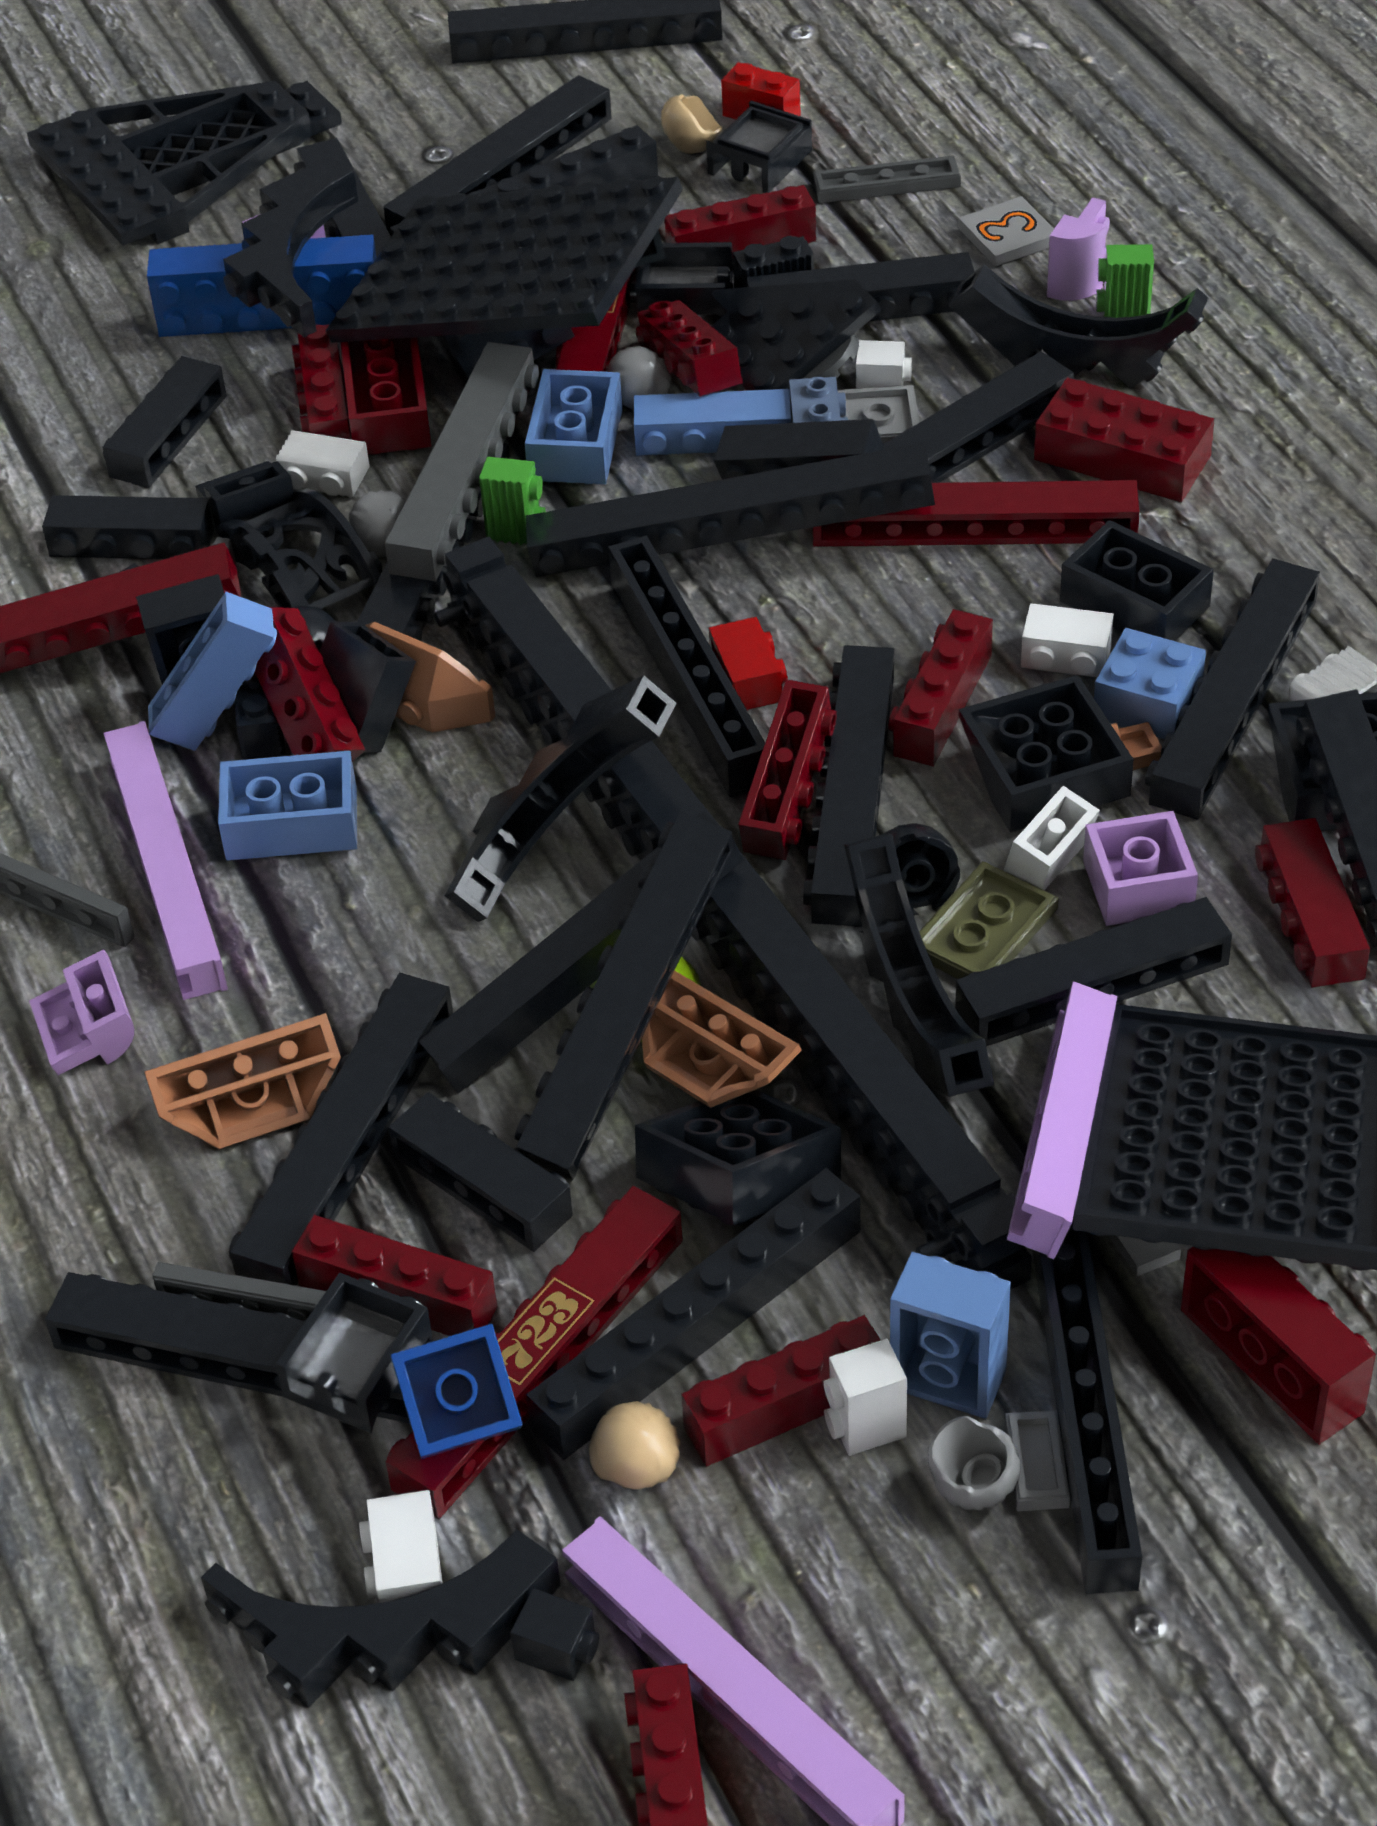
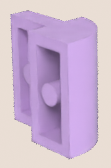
(1075, 253)
(84, 1015)

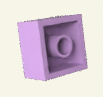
(1138, 866)

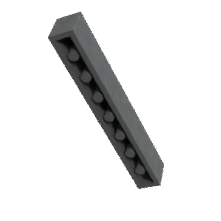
(450, 478)

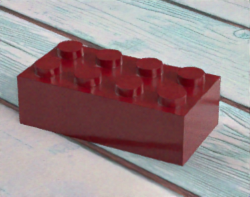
(386, 394)
(1124, 438)
(1280, 1337)

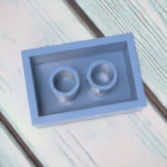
(574, 425)
(287, 805)
(950, 1332)

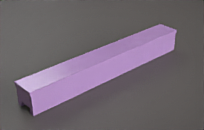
(165, 862)
(1062, 1121)
(731, 1682)

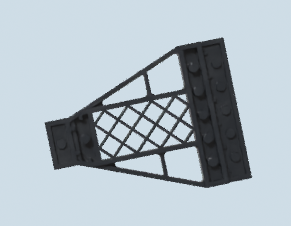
(137, 195)

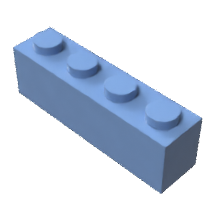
(696, 423)
(211, 671)

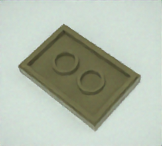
(986, 922)

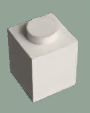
(882, 364)

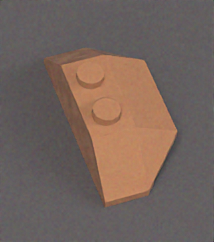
(440, 689)
(711, 1045)
(248, 1084)

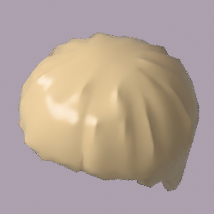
(688, 123)
(634, 1446)

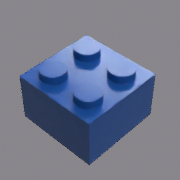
(456, 1391)

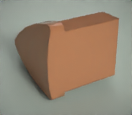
(1140, 743)

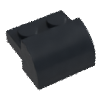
(247, 492)

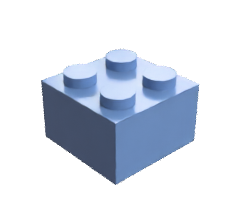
(1148, 681)

